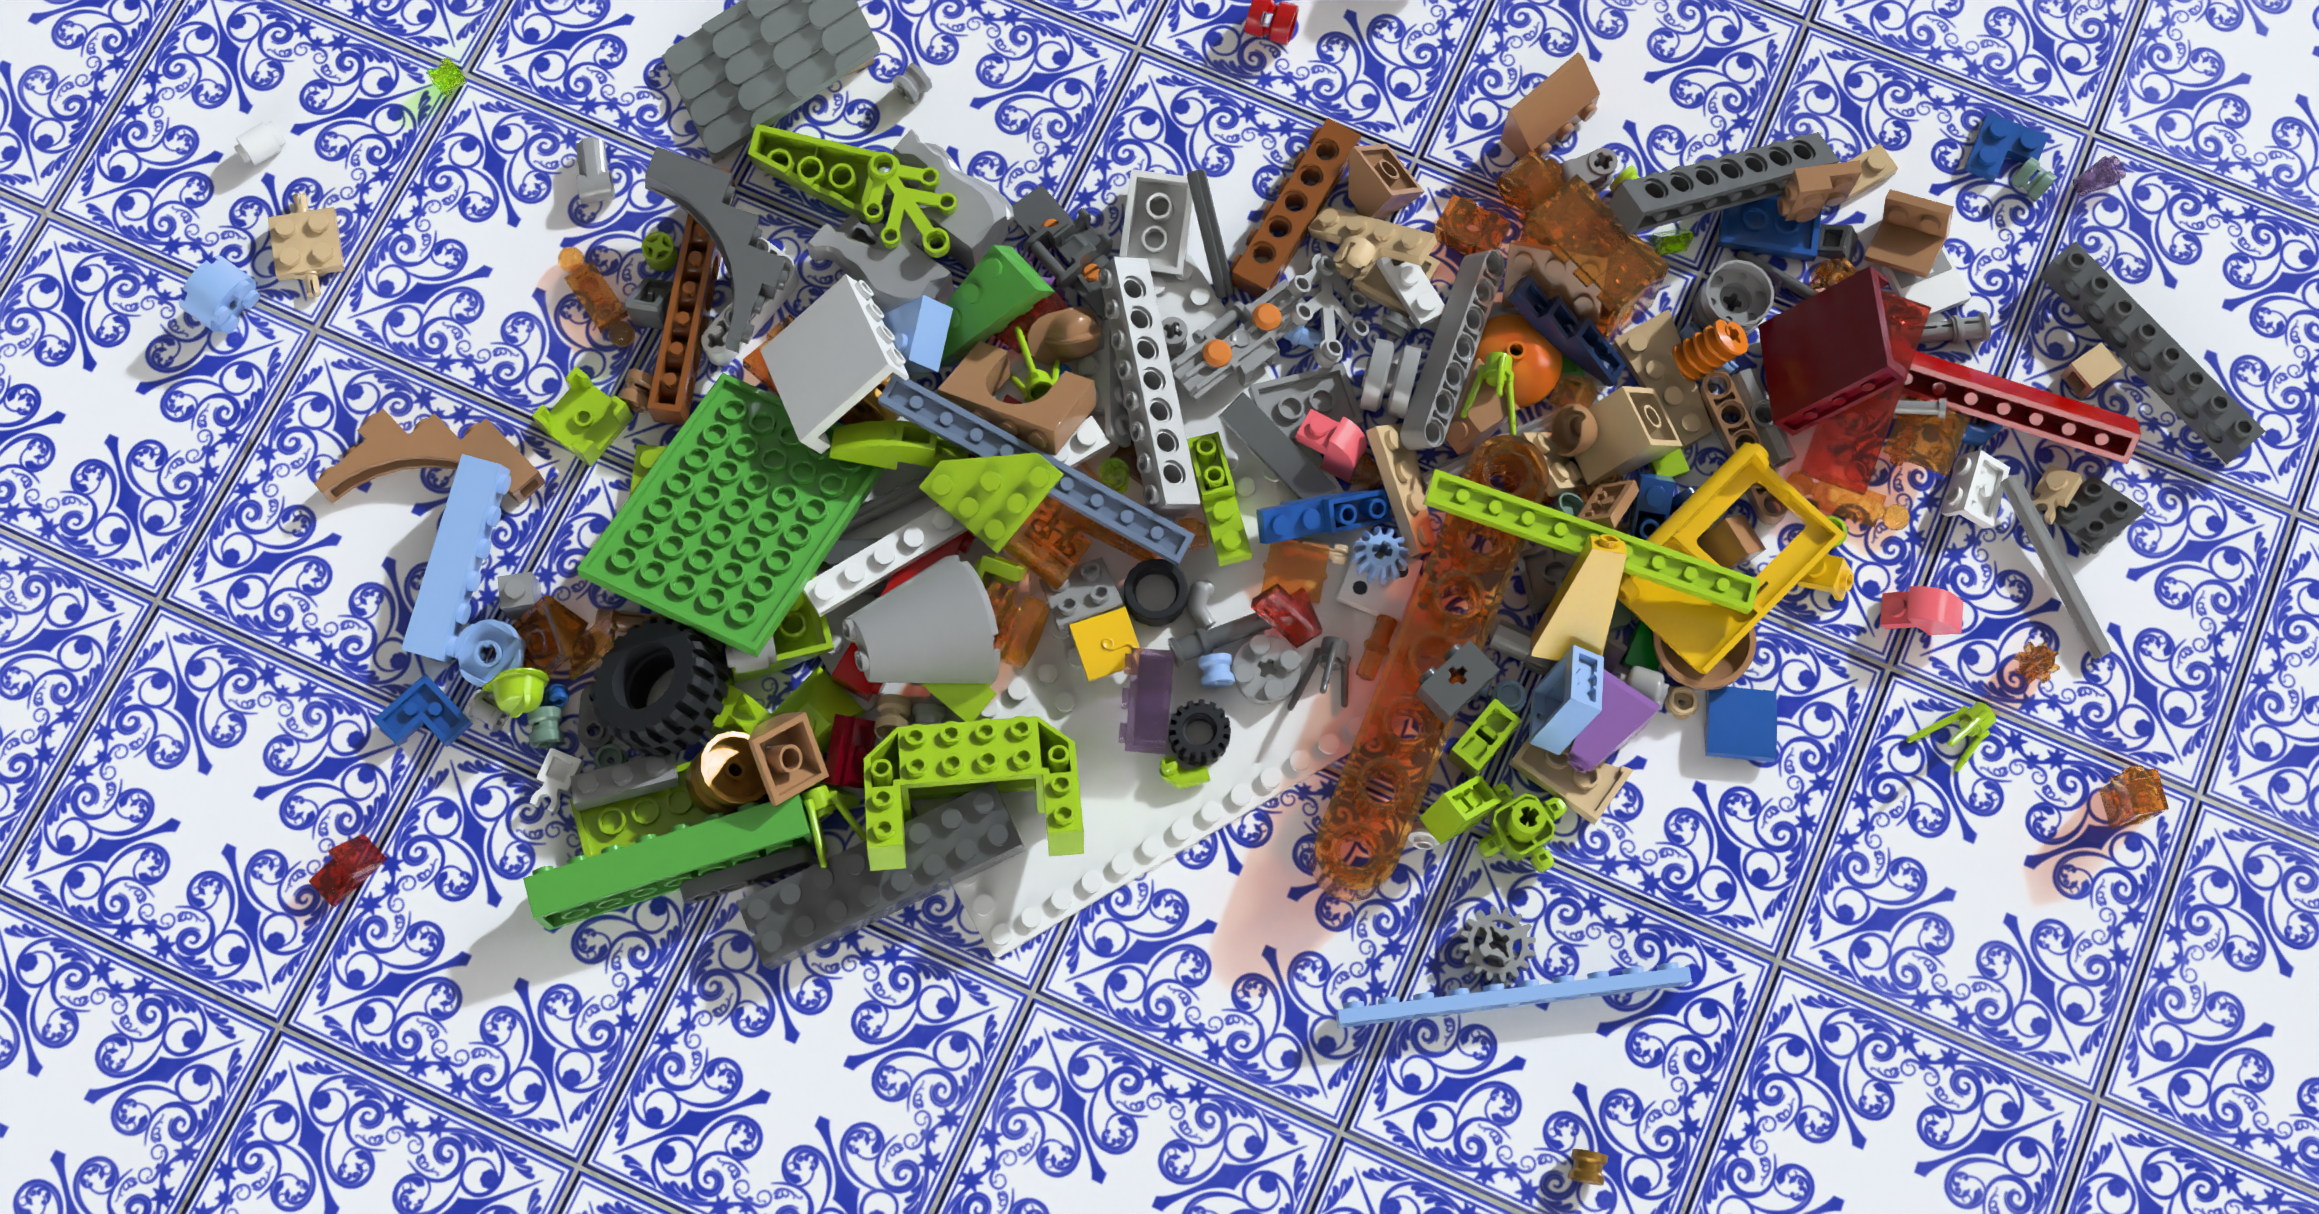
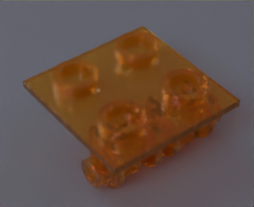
(1926, 439)

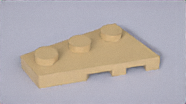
(1582, 792)

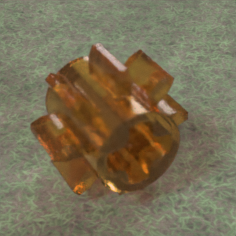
(2028, 662)

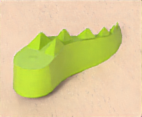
(743, 713)

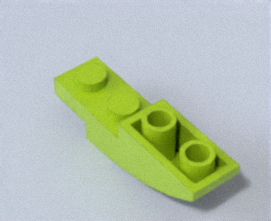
(891, 441)
(1218, 499)

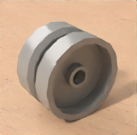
(1389, 378)

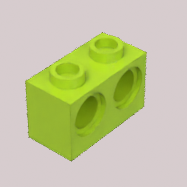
(1484, 739)
(1460, 809)

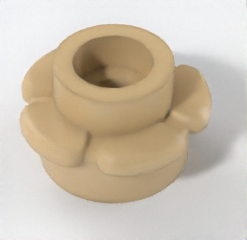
(1690, 702)

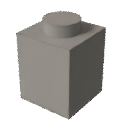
(518, 593)

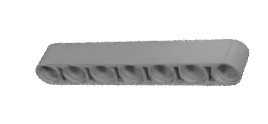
(1452, 350)

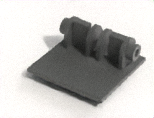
(2097, 514)

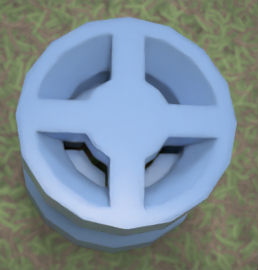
(1216, 670)

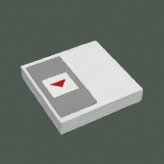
(1940, 290)

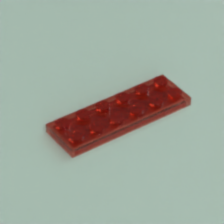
(1849, 443)

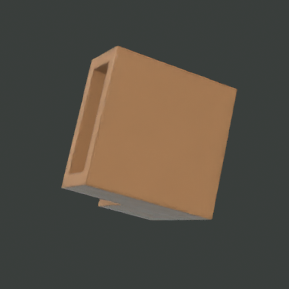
(1731, 542)

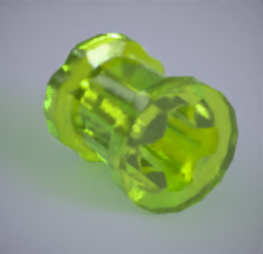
(1115, 467)

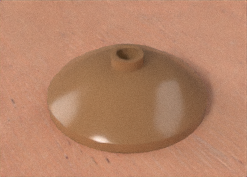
(1724, 673)

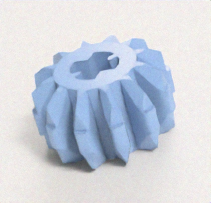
(1368, 549)

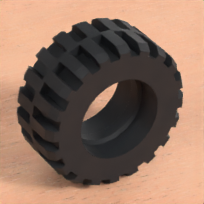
(685, 706)

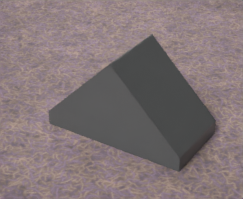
(649, 303)

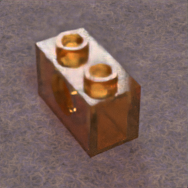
(1463, 211)

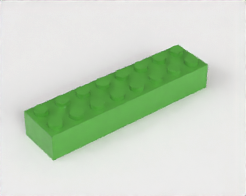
(662, 863)

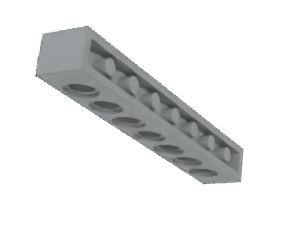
(1148, 387)

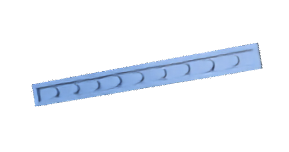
(1527, 993)

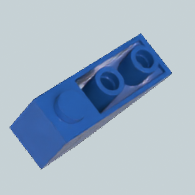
(1651, 504)

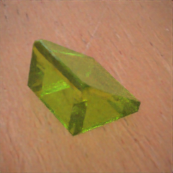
(1672, 241)

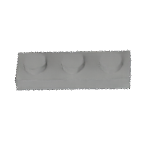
(624, 781)

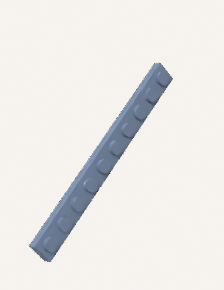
(1072, 490)

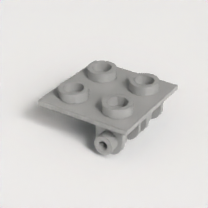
(1084, 594)

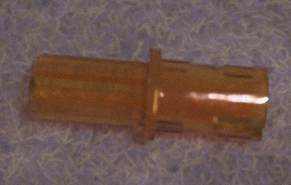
(1376, 647)

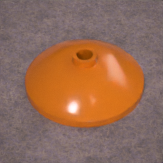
(1538, 365)

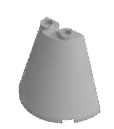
(928, 629)

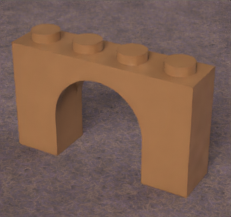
(1040, 423)

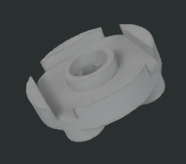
(1273, 687)

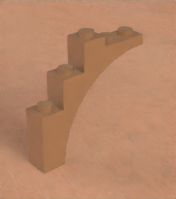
(430, 445)

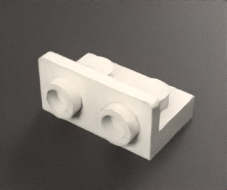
(1976, 488)

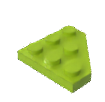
(992, 492)

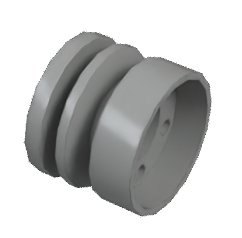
(1741, 287)

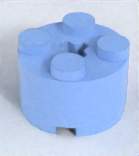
(219, 295)

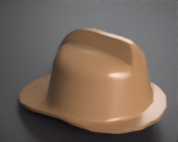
(1064, 335)

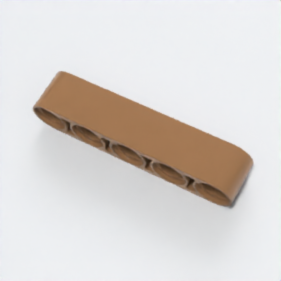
(1739, 432)

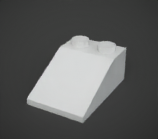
(1158, 220)

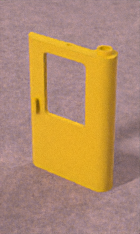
(1704, 630)

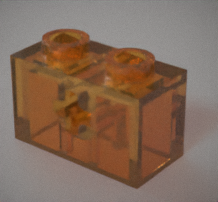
(2133, 797)

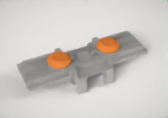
(1243, 350)

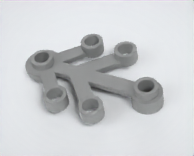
(1323, 272)

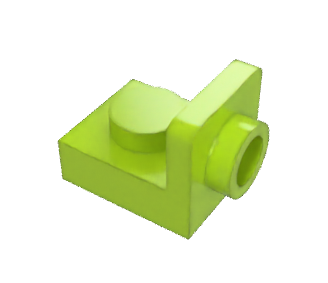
(1004, 570)

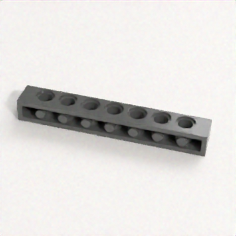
(1715, 183)
(2151, 353)

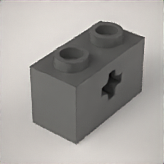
(1448, 699)

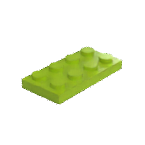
(637, 816)

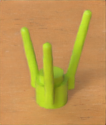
(1497, 374)
(1037, 381)
(1973, 722)
(819, 805)

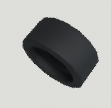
(1146, 568)

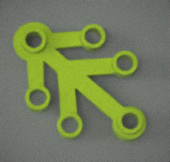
(907, 200)

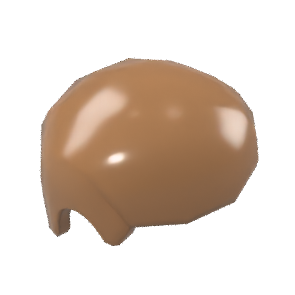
(1573, 430)

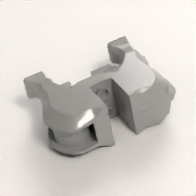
(908, 271)

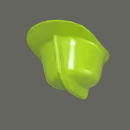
(518, 690)

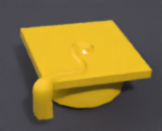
(1103, 642)

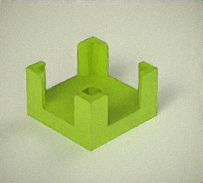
(584, 418)

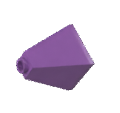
(1622, 717)

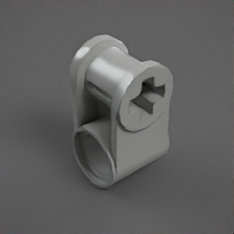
(1592, 168)

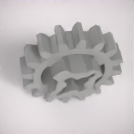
(1505, 957)

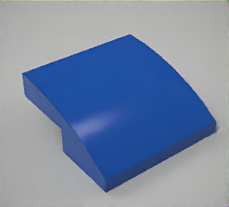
(1741, 724)

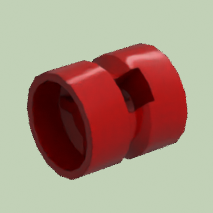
(1282, 21)

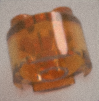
(1529, 182)

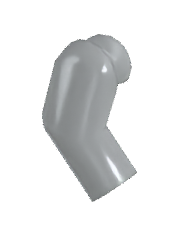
(1197, 602)

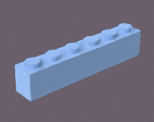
(457, 558)

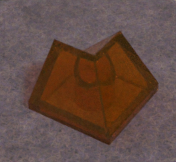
(549, 634)

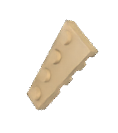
(1650, 360)
(1403, 487)

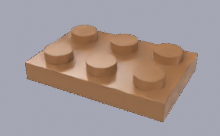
(1551, 276)

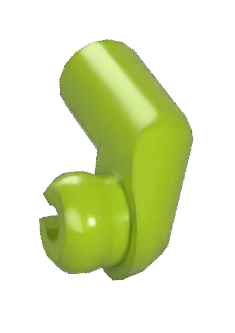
(1180, 776)

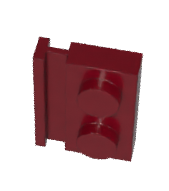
(849, 743)

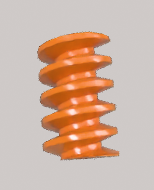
(1709, 349)

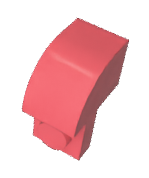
(1339, 442)
(1923, 607)

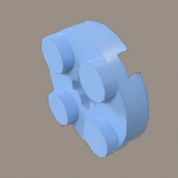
(485, 633)

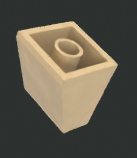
(1630, 434)

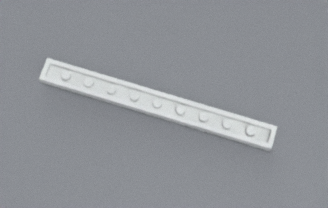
(921, 536)

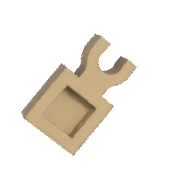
(2054, 489)

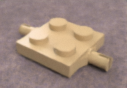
(306, 244)

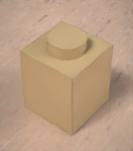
(2091, 371)

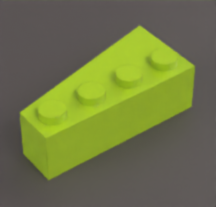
(816, 166)

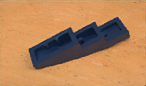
(1574, 338)

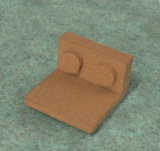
(1910, 233)
(1609, 504)

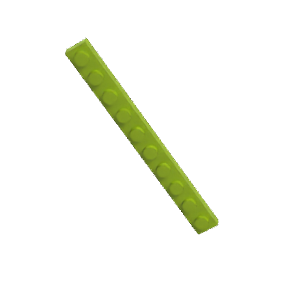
(1571, 533)

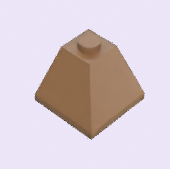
(1379, 181)
(1484, 417)
(787, 755)

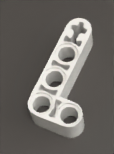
(716, 331)

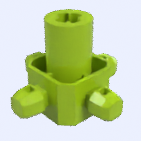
(1521, 840)

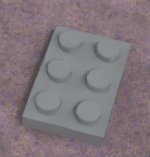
(1291, 398)

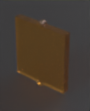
(1296, 566)
(594, 644)

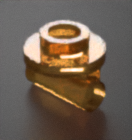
(1199, 529)

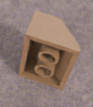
(1552, 109)

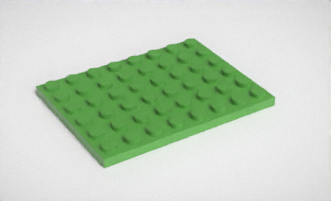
(730, 519)

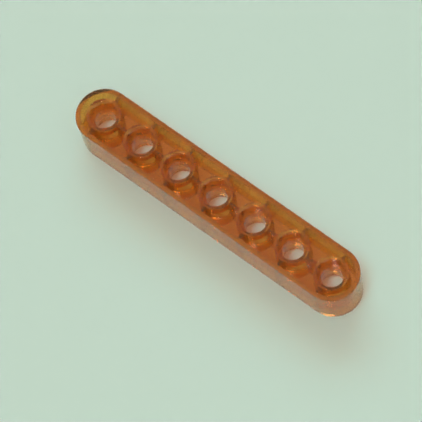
(1425, 630)

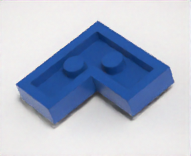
(2002, 138)
(423, 705)

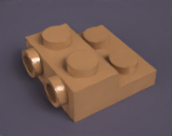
(1815, 186)

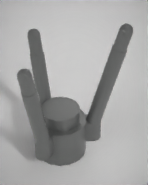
(1331, 657)

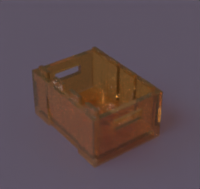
(1594, 239)

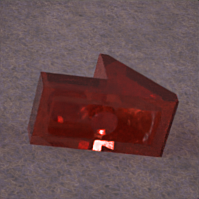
(1288, 614)
(349, 868)

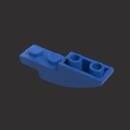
(1323, 514)

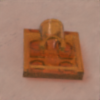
(1049, 544)

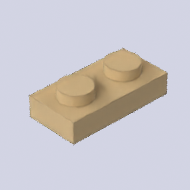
(1875, 166)

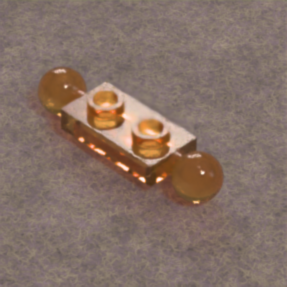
(596, 296)
(1850, 505)

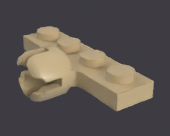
(1369, 239)

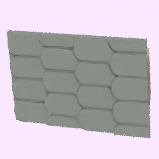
(764, 63)

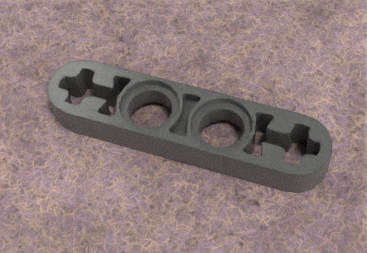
(747, 874)

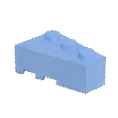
(920, 333)

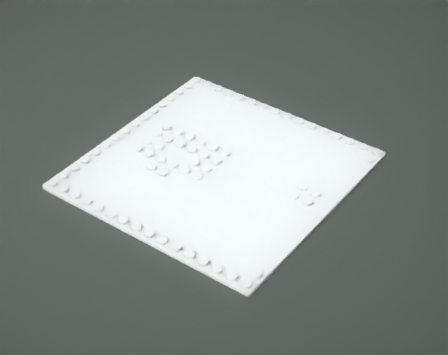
(1126, 805)

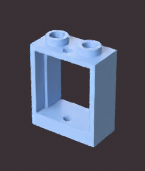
(1566, 700)

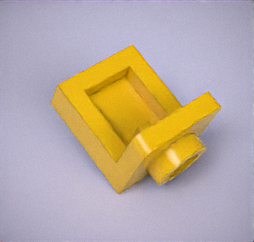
(1830, 575)

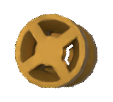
(1588, 1167)

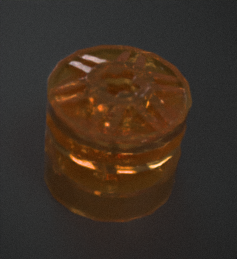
(1017, 626)

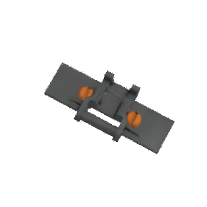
(1080, 246)

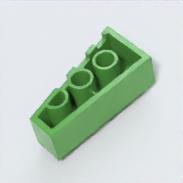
(990, 299)

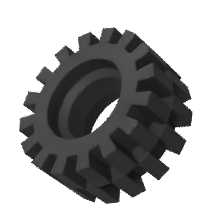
(1199, 712)

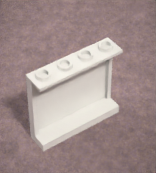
(831, 359)

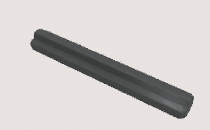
(1210, 233)

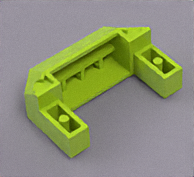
(961, 757)

